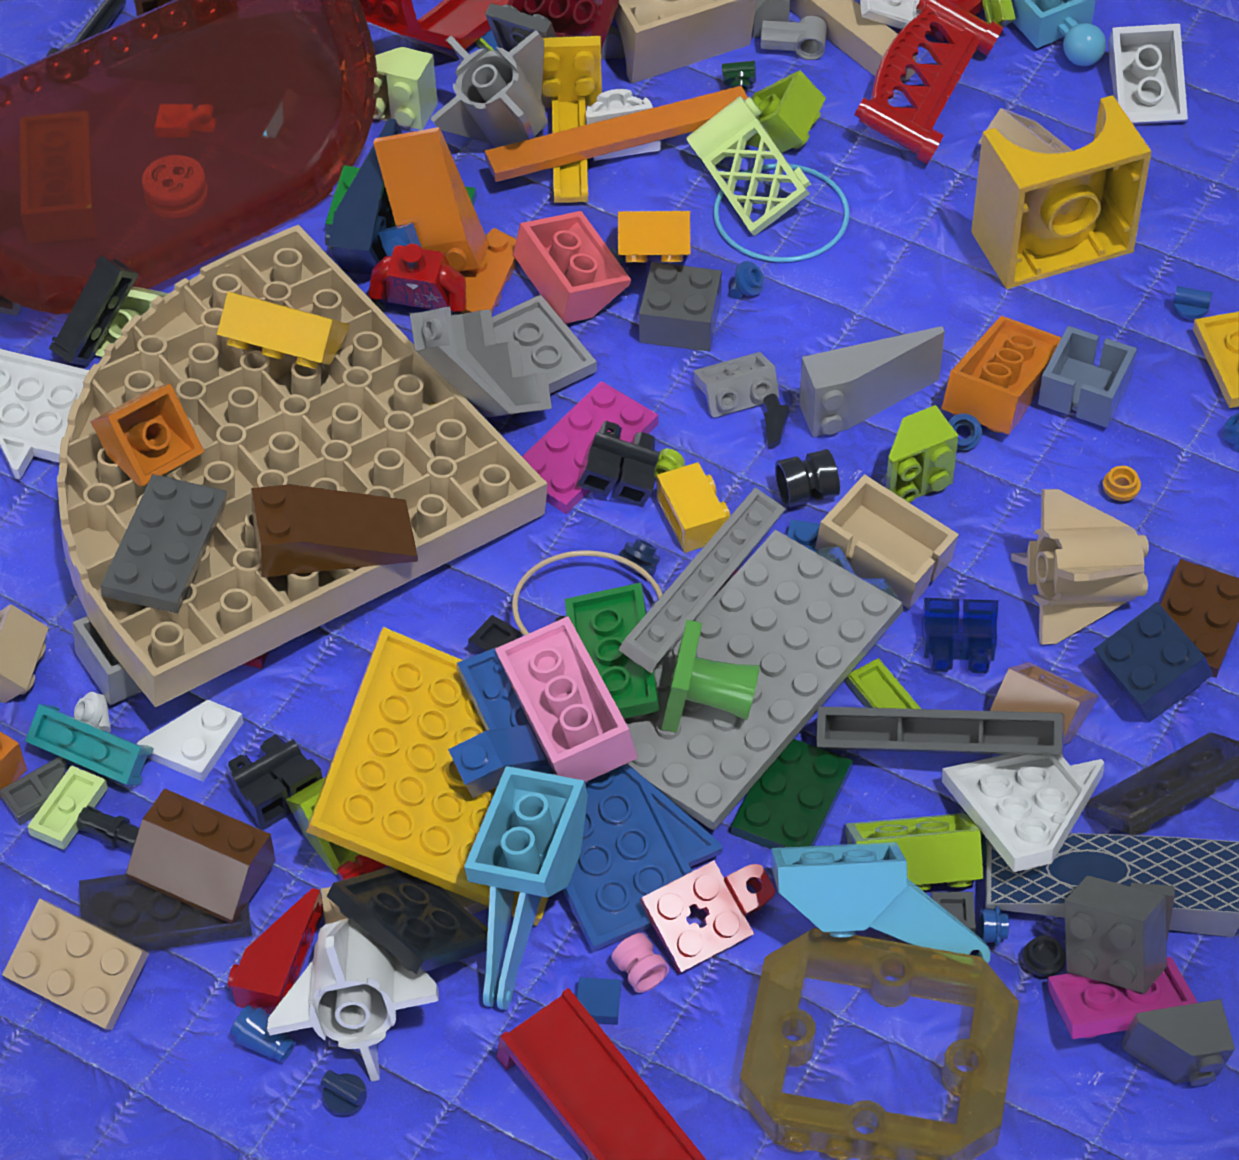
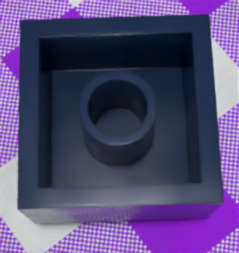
(1153, 662)

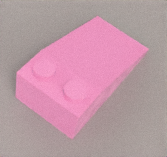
(567, 702)

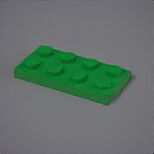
(602, 624)

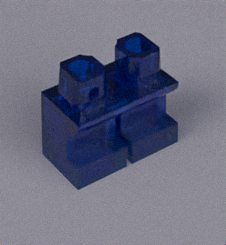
(973, 643)

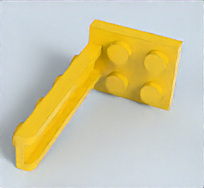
(569, 85)

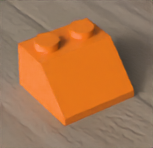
(148, 434)

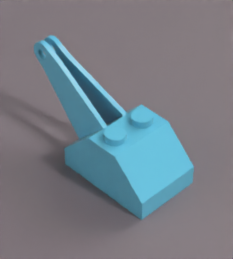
(529, 848)
(867, 887)

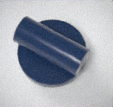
(642, 554)
(343, 1093)

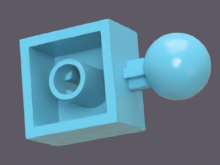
(1054, 19)

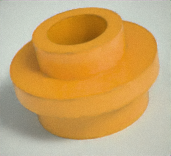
(1122, 483)

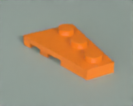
(487, 282)

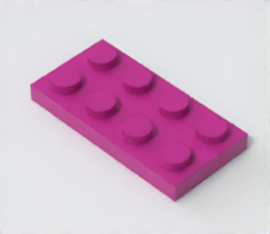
(562, 449)

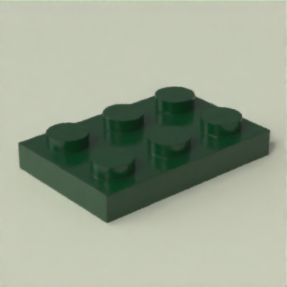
(792, 797)

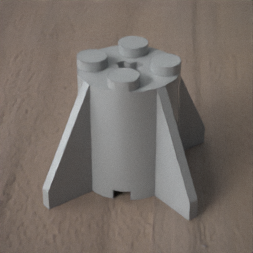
(497, 94)

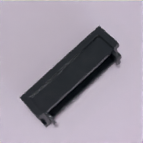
(94, 311)

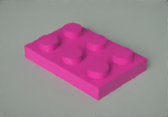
(1103, 1008)

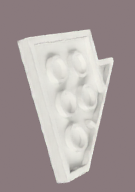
(34, 407)
(1024, 802)

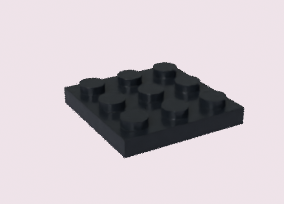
(410, 918)

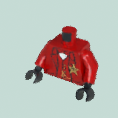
(418, 280)

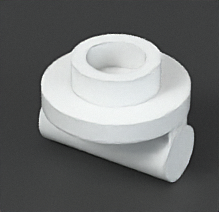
(93, 710)

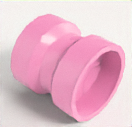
(641, 964)

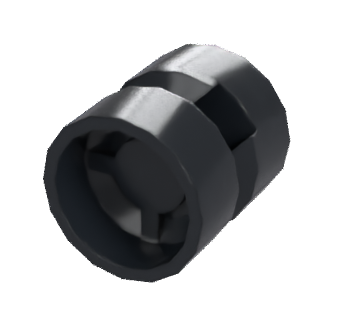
(811, 477)

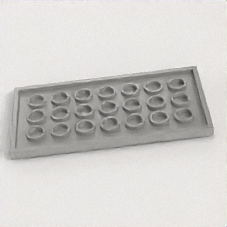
(806, 632)

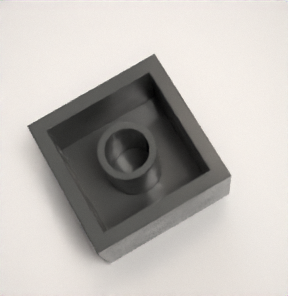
(680, 306)
(1116, 934)

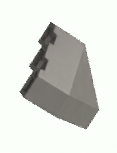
(471, 361)

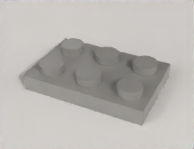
(544, 343)

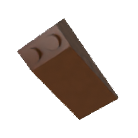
(328, 530)

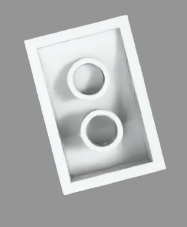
(1148, 73)

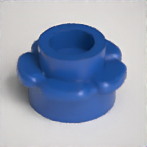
(993, 926)

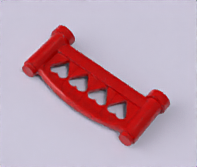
(915, 125)

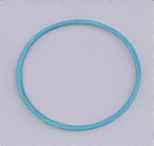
(786, 259)

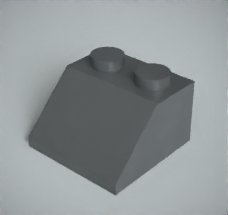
(1182, 1041)

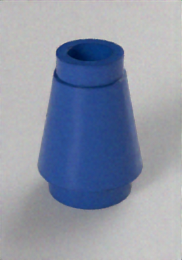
(252, 1033)

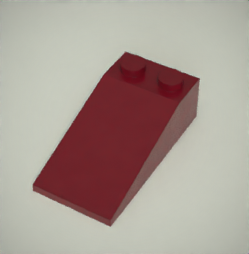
(572, 17)

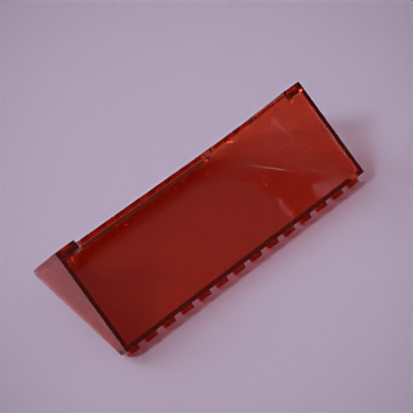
(157, 140)

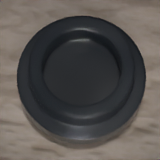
(1044, 956)

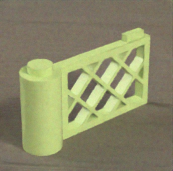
(730, 131)

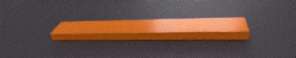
(607, 135)

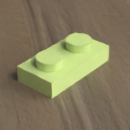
(59, 814)

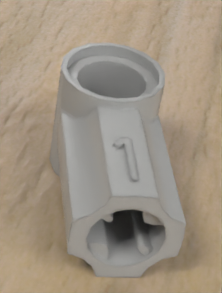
(805, 37)

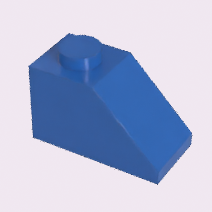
(486, 755)

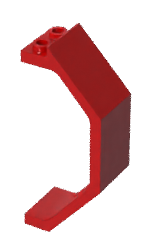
(456, 18)

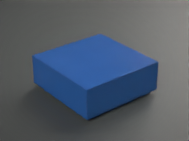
(600, 998)

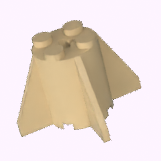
(1081, 565)

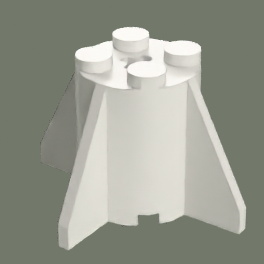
(351, 992)

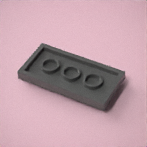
(164, 543)

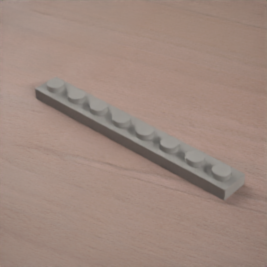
(701, 580)

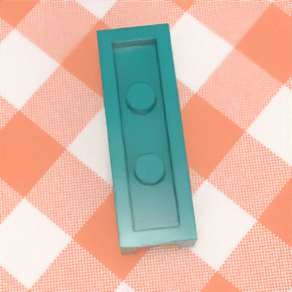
(87, 745)

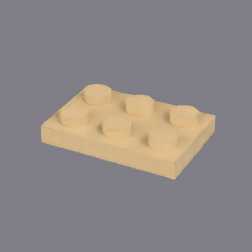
(75, 964)

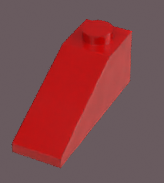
(277, 956)

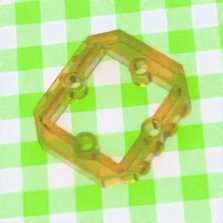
(863, 962)

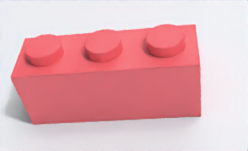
(569, 265)

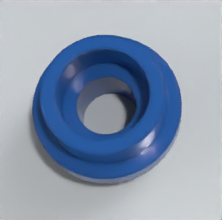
(974, 426)

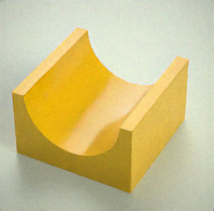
(1060, 209)

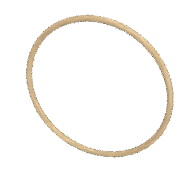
(574, 554)

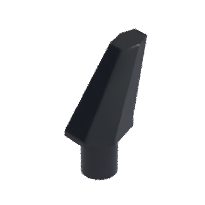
(775, 420)

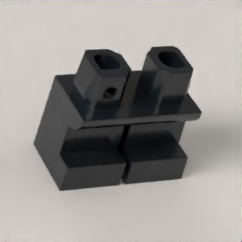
(620, 464)
(272, 779)

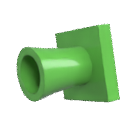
(707, 682)

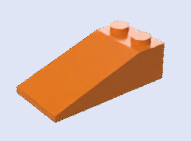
(431, 195)
(1000, 374)

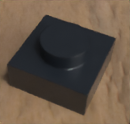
(492, 635)

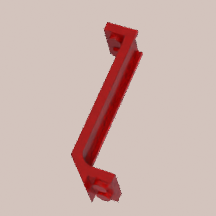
(592, 1086)

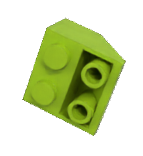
(922, 455)

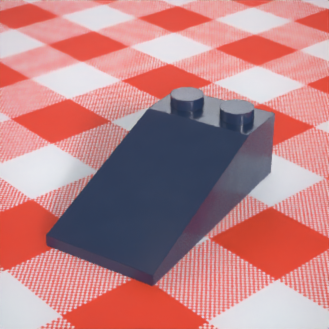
(362, 215)

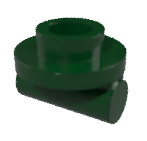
(739, 74)

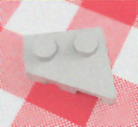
(195, 739)

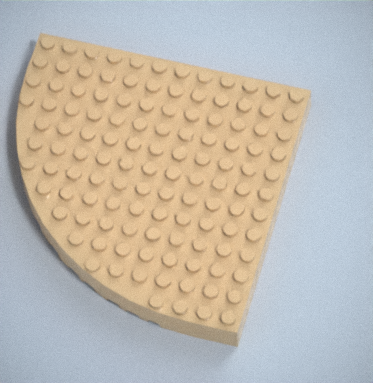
(273, 424)

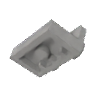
(737, 383)

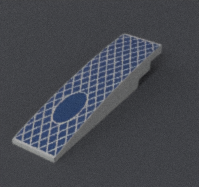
(1199, 869)

